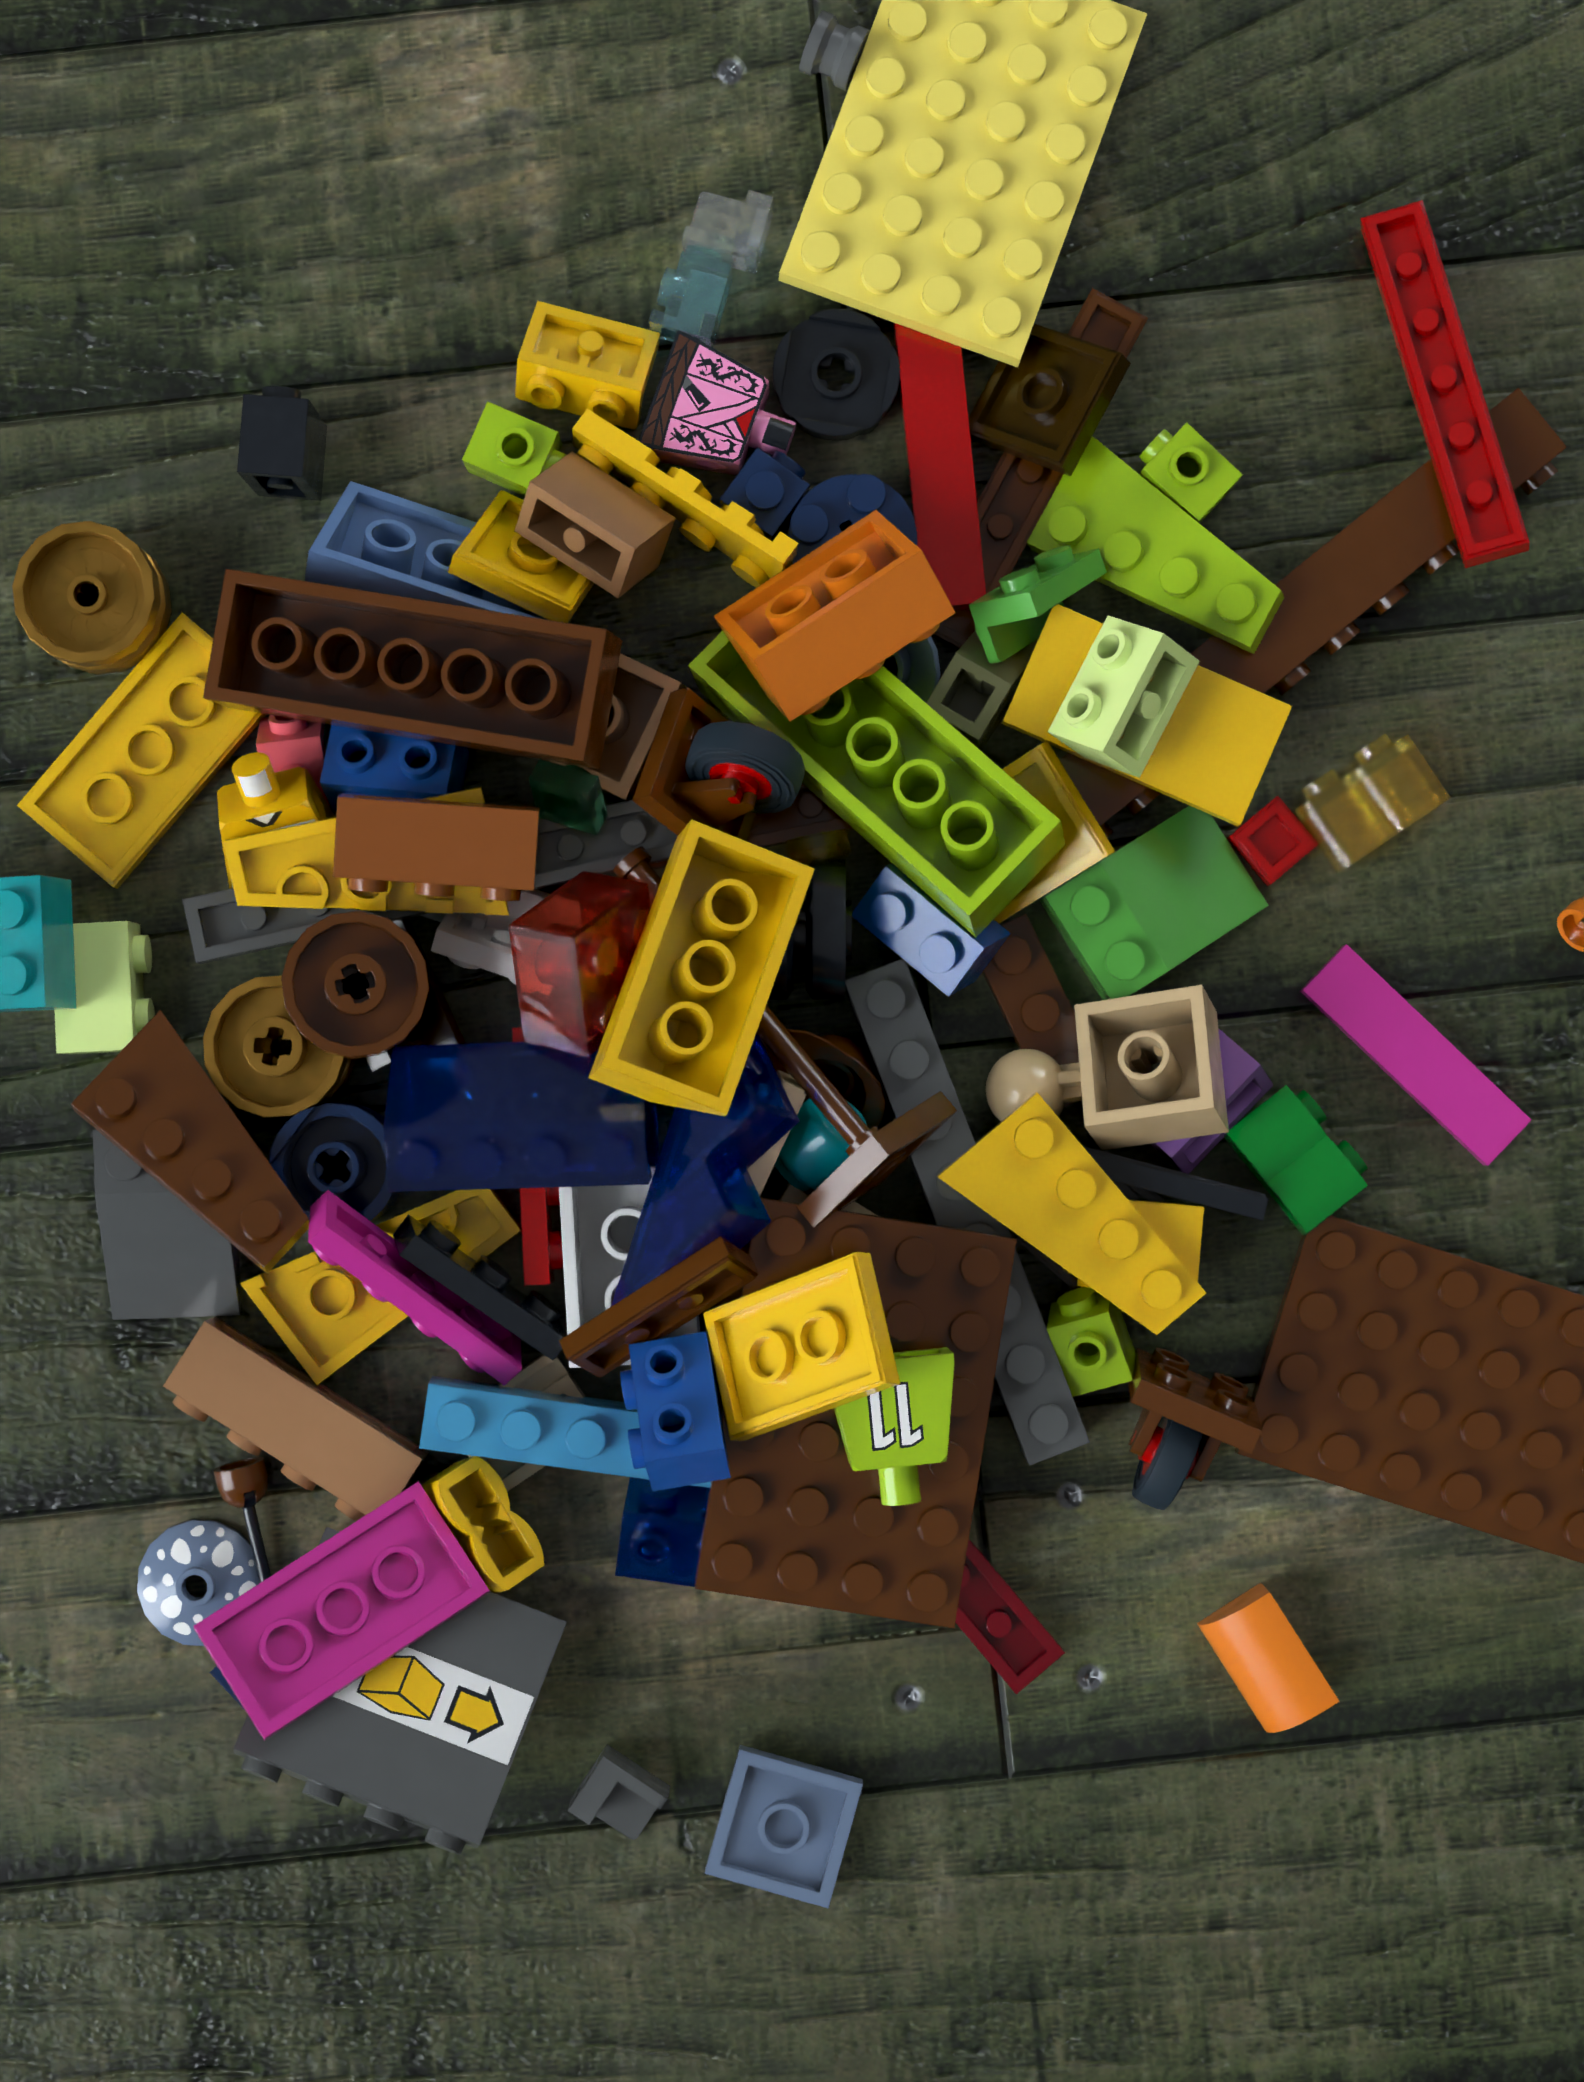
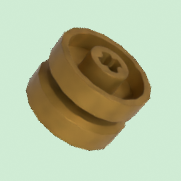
(59, 580)
(243, 1058)

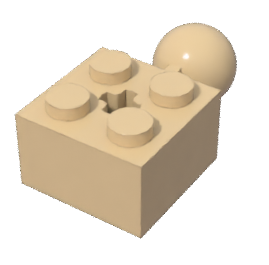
(1114, 1075)

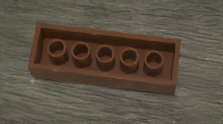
(413, 668)

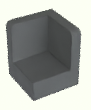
(619, 1794)

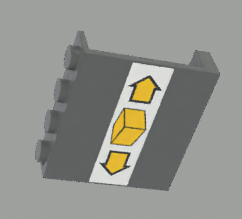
(426, 1728)

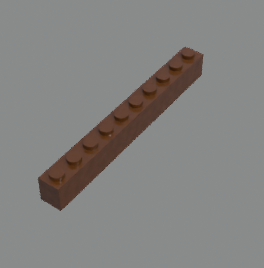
(1341, 582)

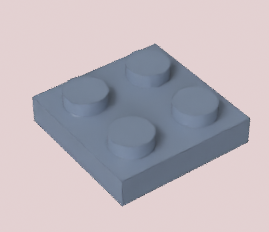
(784, 1826)

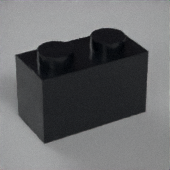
(282, 444)

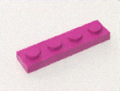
(371, 1255)

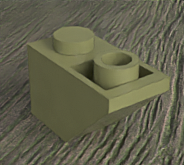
(978, 693)

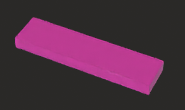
(1415, 1055)

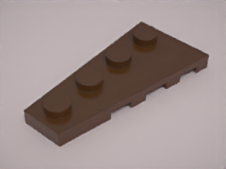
(184, 1135)

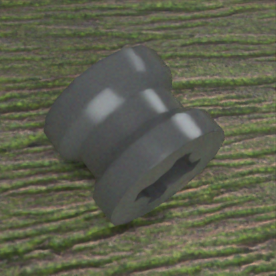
(833, 50)

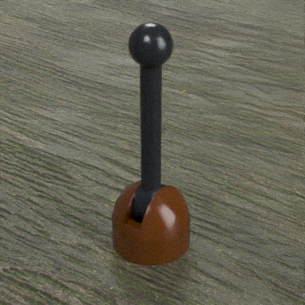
(242, 1486)

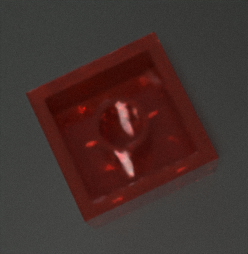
(575, 957)

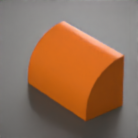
(1267, 1661)

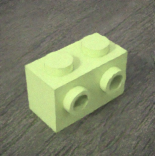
(1117, 699)

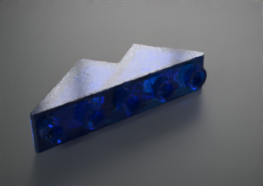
(704, 1179)

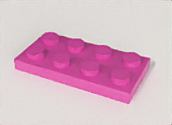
(341, 1610)

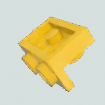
(585, 363)

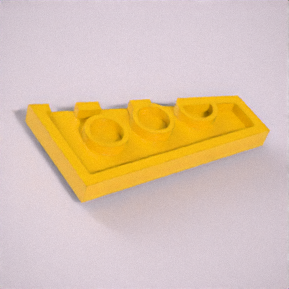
(685, 498)
(296, 871)
(1063, 1203)
(329, 1313)

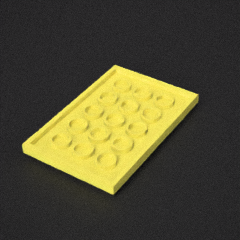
(962, 163)

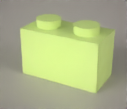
(108, 989)

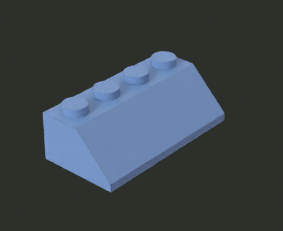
(396, 550)

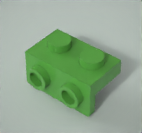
(1019, 607)

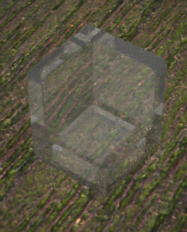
(732, 228)

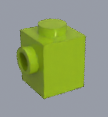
(511, 449)
(1188, 471)
(1090, 1341)

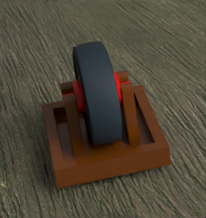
(715, 769)
(1183, 1423)

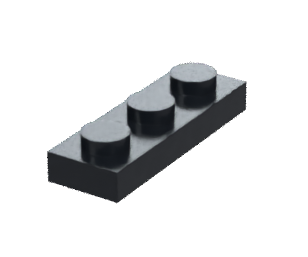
(481, 1284)

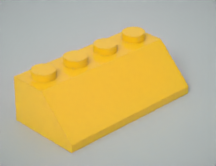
(702, 972)

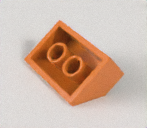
(836, 615)

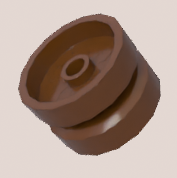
(349, 946)

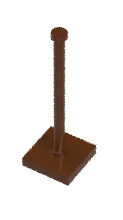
(871, 1152)

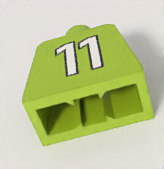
(902, 1424)

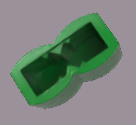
(1297, 1159)

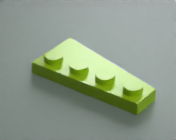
(1156, 550)

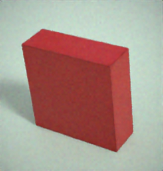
(1272, 841)

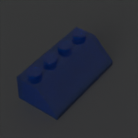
(511, 1121)

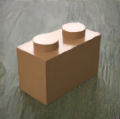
(594, 524)

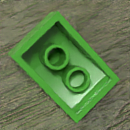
(1153, 903)

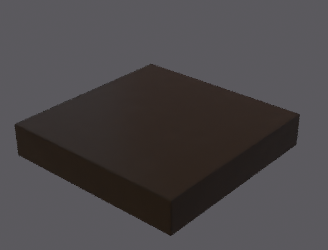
(1050, 401)

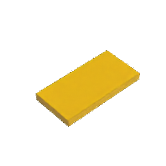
(1210, 746)
(140, 758)

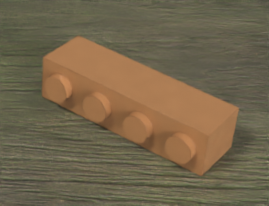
(292, 1419)

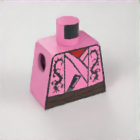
(711, 411)

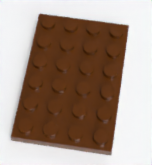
(1429, 1385)
(794, 1511)

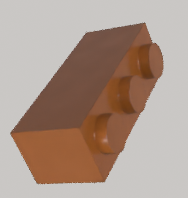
(436, 845)

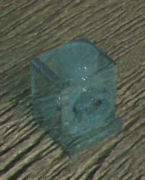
(693, 296)

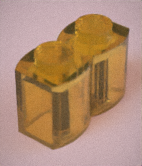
(1371, 802)

